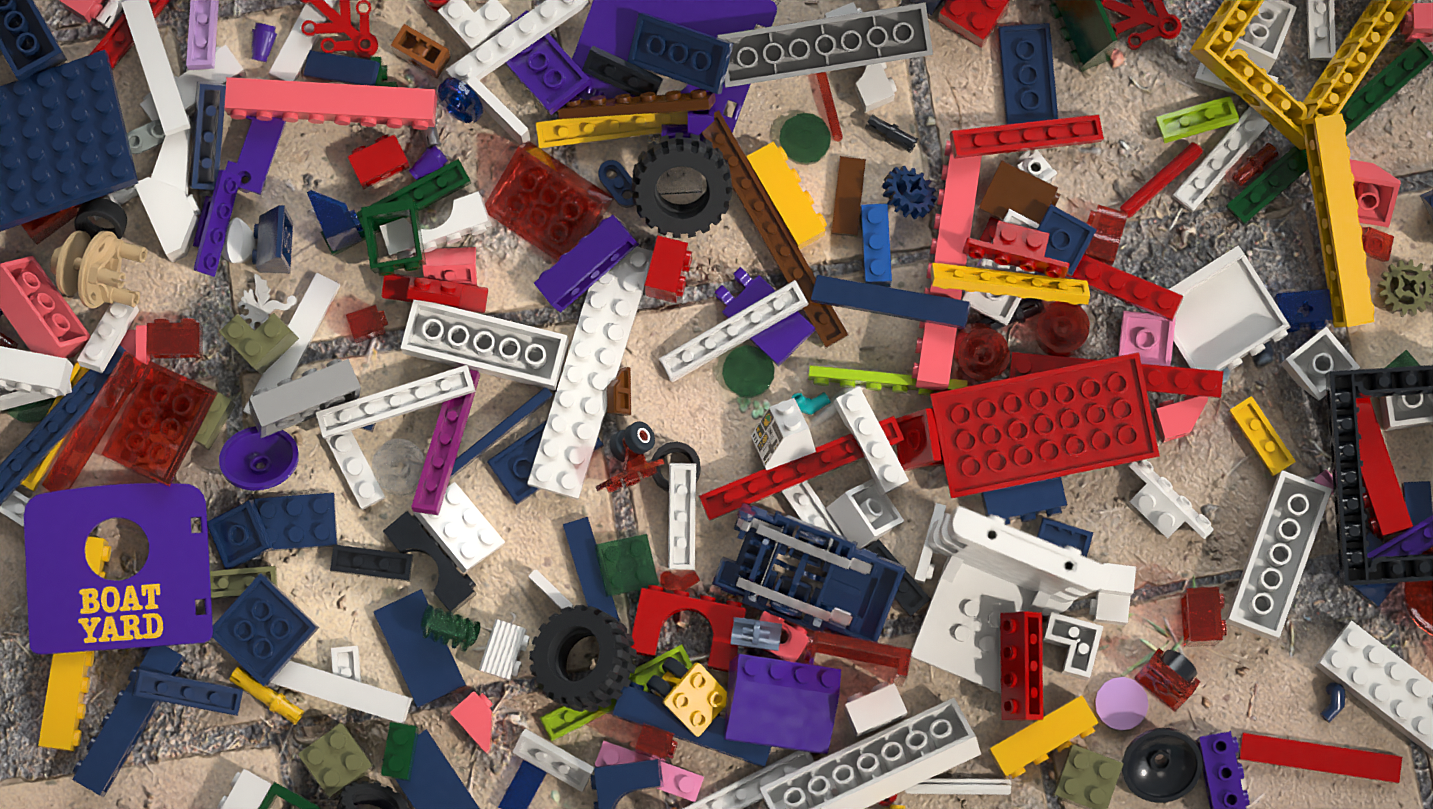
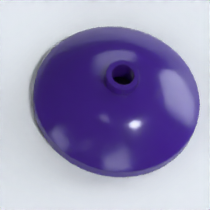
(256, 461)

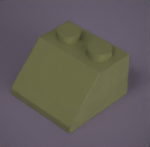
(214, 420)

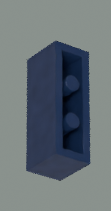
(1026, 500)

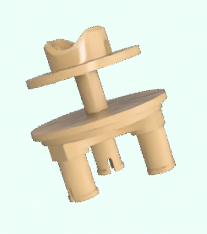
(95, 268)

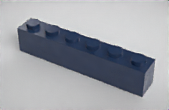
(643, 707)
(123, 725)

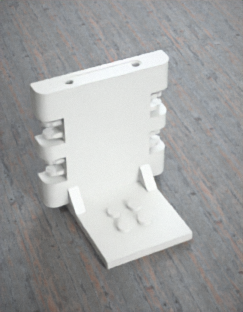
(987, 574)

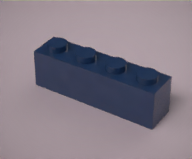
(207, 135)

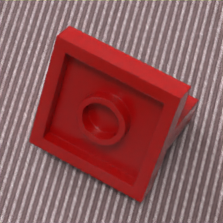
(920, 441)

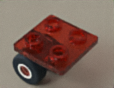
(629, 448)

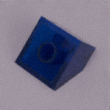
(337, 222)

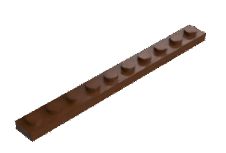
(773, 230)

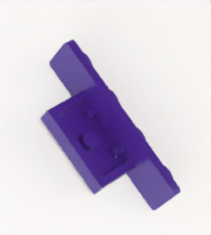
(215, 222)

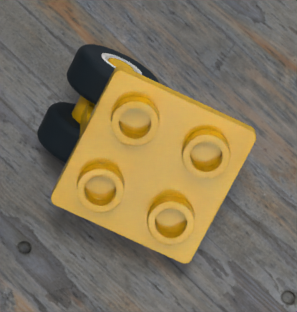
(689, 694)

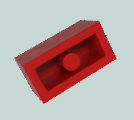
(378, 161)

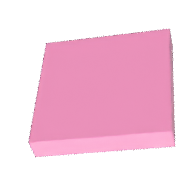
(1149, 336)

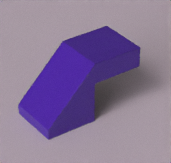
(697, 122)

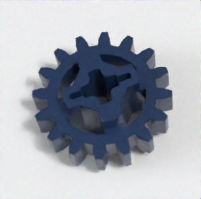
(909, 192)

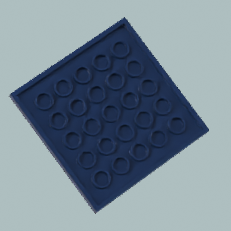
(61, 140)

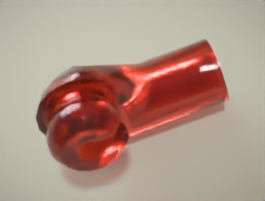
(675, 582)

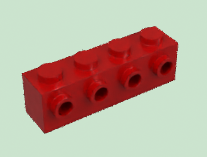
(1021, 666)

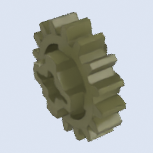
(1400, 279)

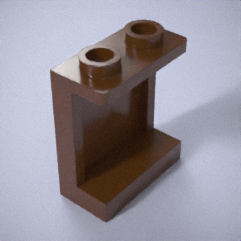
(1020, 192)

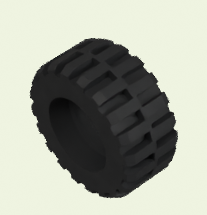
(681, 217)
(553, 649)

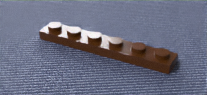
(645, 103)

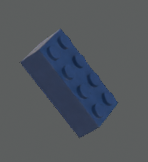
(27, 39)

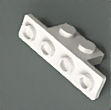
(1163, 505)

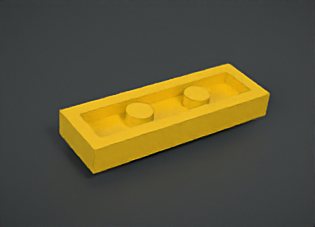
(1262, 436)

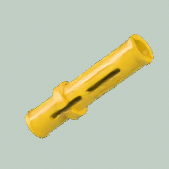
(276, 702)

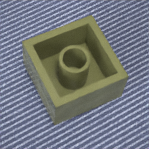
(336, 760)
(1087, 779)

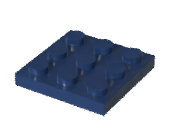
(263, 629)

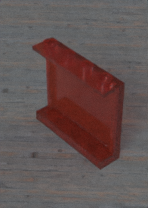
(861, 651)

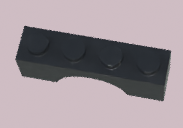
(452, 587)

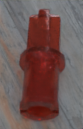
(1254, 164)

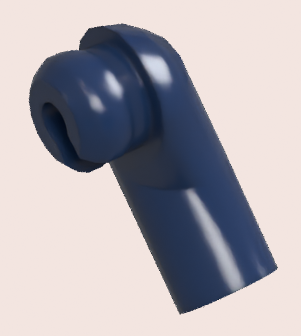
(1337, 701)

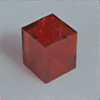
(367, 323)

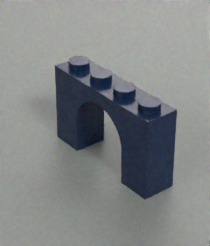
(619, 780)

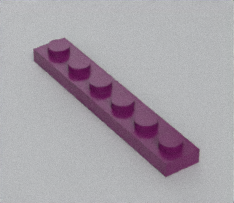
(443, 452)

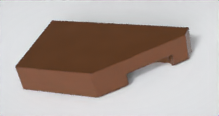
(620, 393)

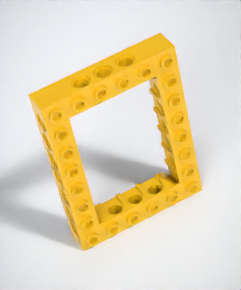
(1271, 99)

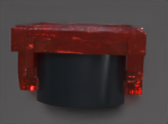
(1173, 673)

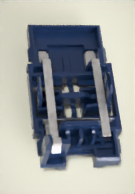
(853, 595)

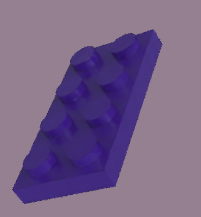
(548, 72)

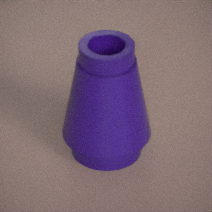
(262, 41)
(429, 161)

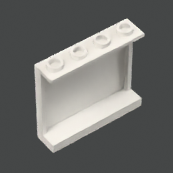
(1225, 314)

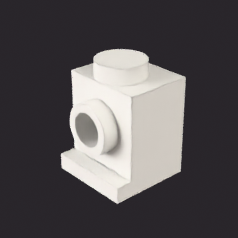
(1046, 172)

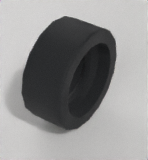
(102, 208)
(672, 447)

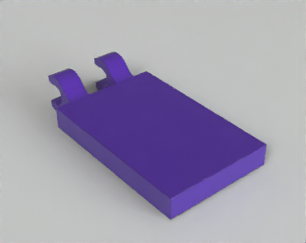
(777, 340)

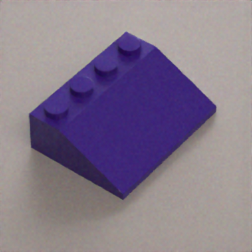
(781, 703)

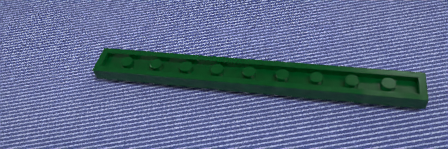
(1354, 113)

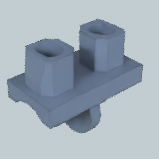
(756, 634)

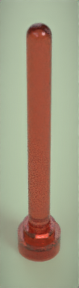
(829, 106)

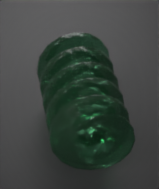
(449, 627)

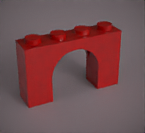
(658, 606)

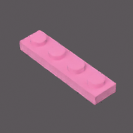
(675, 780)

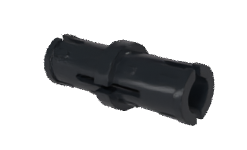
(891, 133)

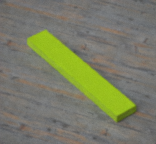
(565, 720)

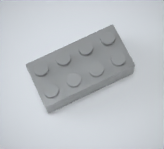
(300, 398)

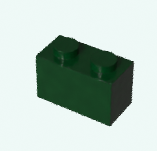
(400, 751)

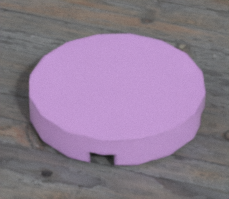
(1121, 703)

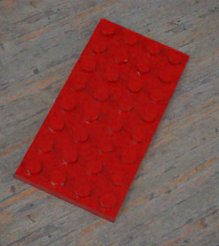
(1044, 425)

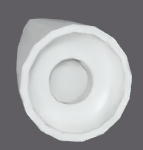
(238, 242)

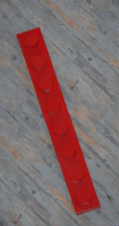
(1116, 283)
(1157, 377)
(780, 478)

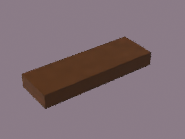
(848, 196)

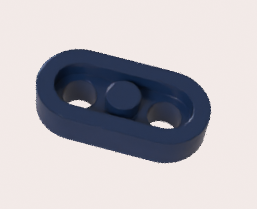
(619, 184)

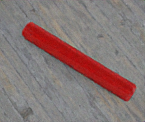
(1161, 179)

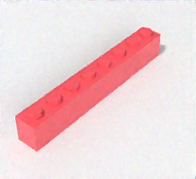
(330, 103)

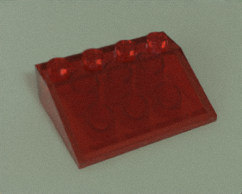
(546, 201)
(159, 424)

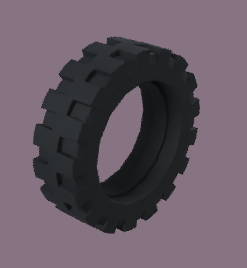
(371, 794)

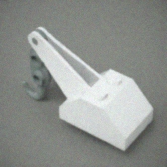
(166, 191)

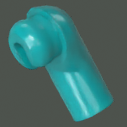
(811, 406)

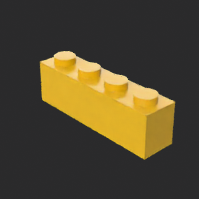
(786, 194)
(1044, 736)

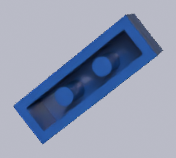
(876, 244)

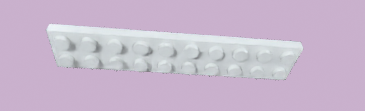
(588, 370)

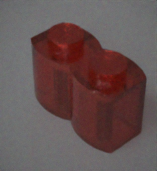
(1107, 237)

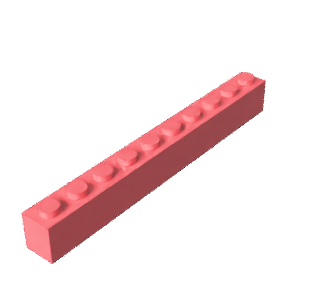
(953, 229)

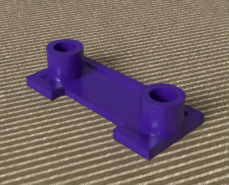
(257, 153)

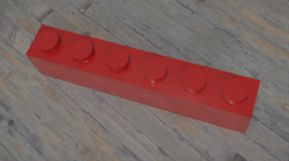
(1378, 476)

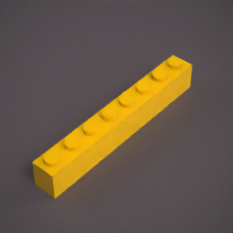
(1338, 220)
(69, 677)

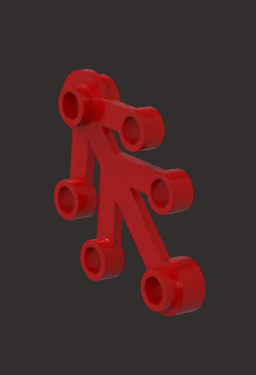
(1139, 15)
(342, 24)

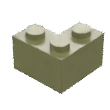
(259, 346)

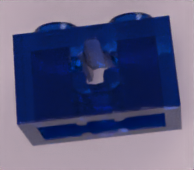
(1314, 301)

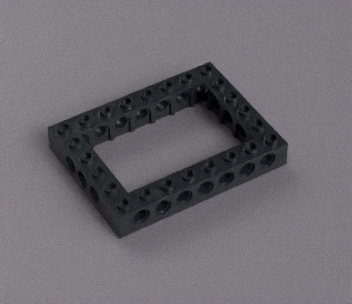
(1341, 392)

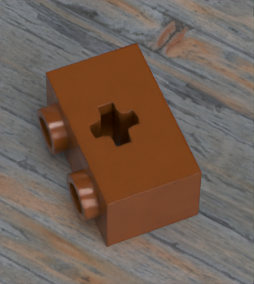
(420, 51)

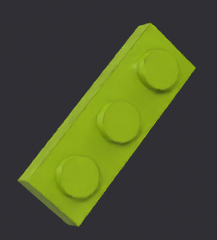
(1197, 119)

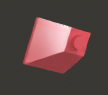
(1375, 193)

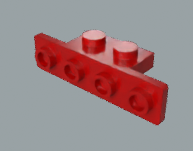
(1019, 248)
(441, 292)

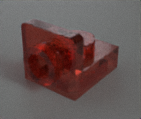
(1377, 244)

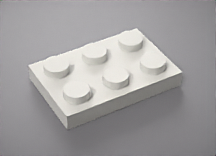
(461, 530)

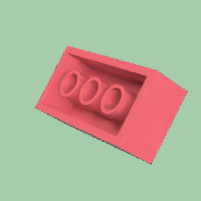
(39, 310)

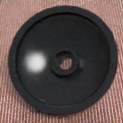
(1164, 778)

